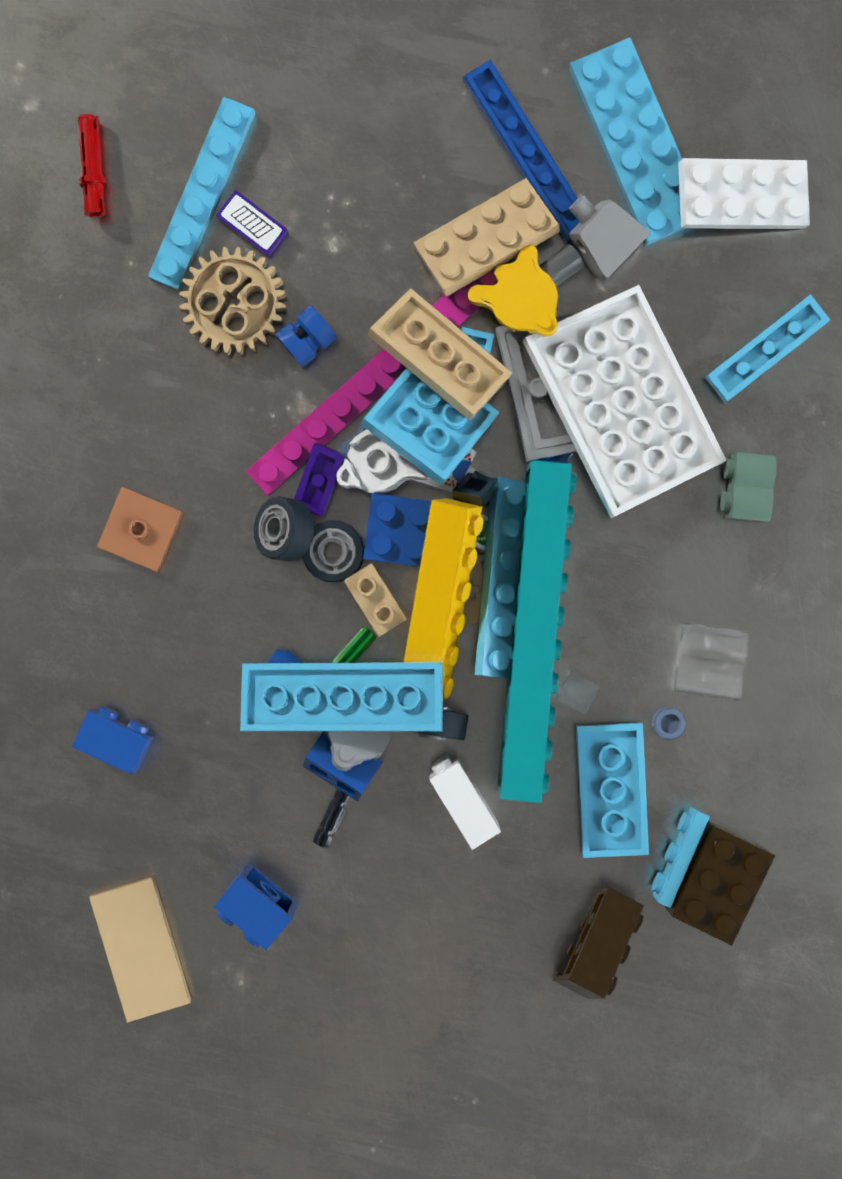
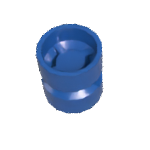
(318, 336)

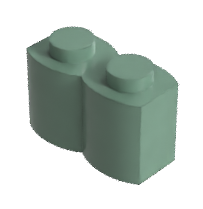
(749, 487)

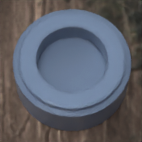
(669, 723)

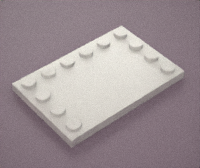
(624, 401)

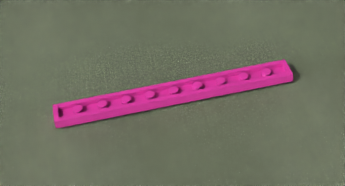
(349, 401)

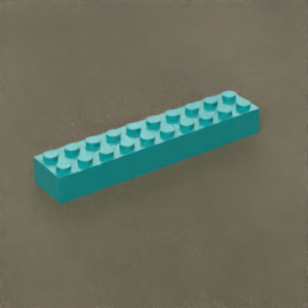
(535, 631)

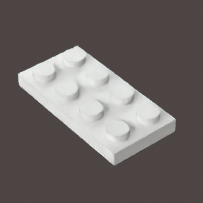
(743, 193)

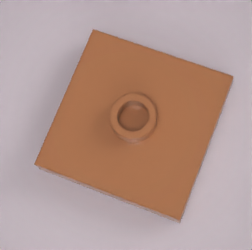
(140, 529)

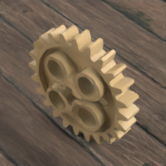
(208, 284)

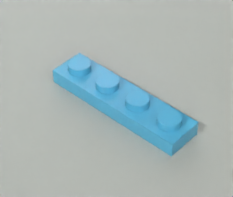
(767, 348)

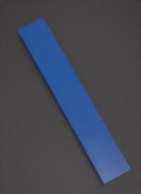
(523, 143)

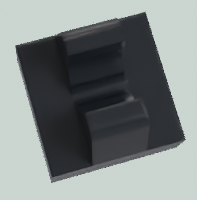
(475, 489)

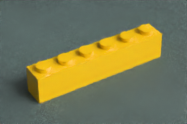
(443, 585)

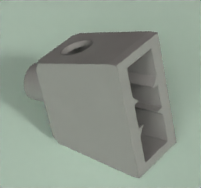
(604, 235)

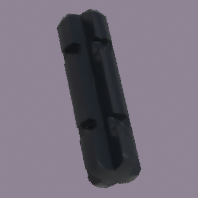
(332, 819)

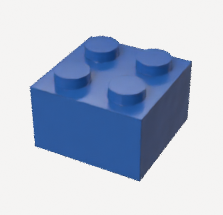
(396, 530)
(256, 907)

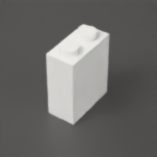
(463, 800)

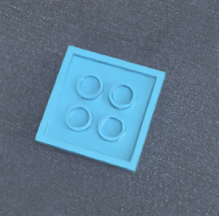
(425, 426)

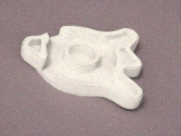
(375, 466)

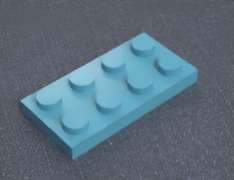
(612, 790)

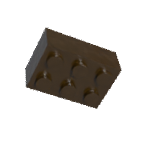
(721, 883)

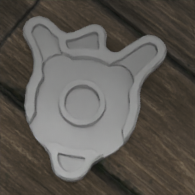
(355, 747)

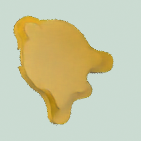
(522, 297)

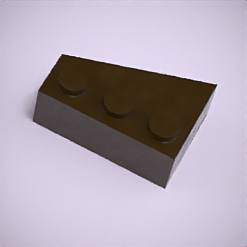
(602, 945)

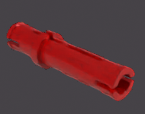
(92, 176)

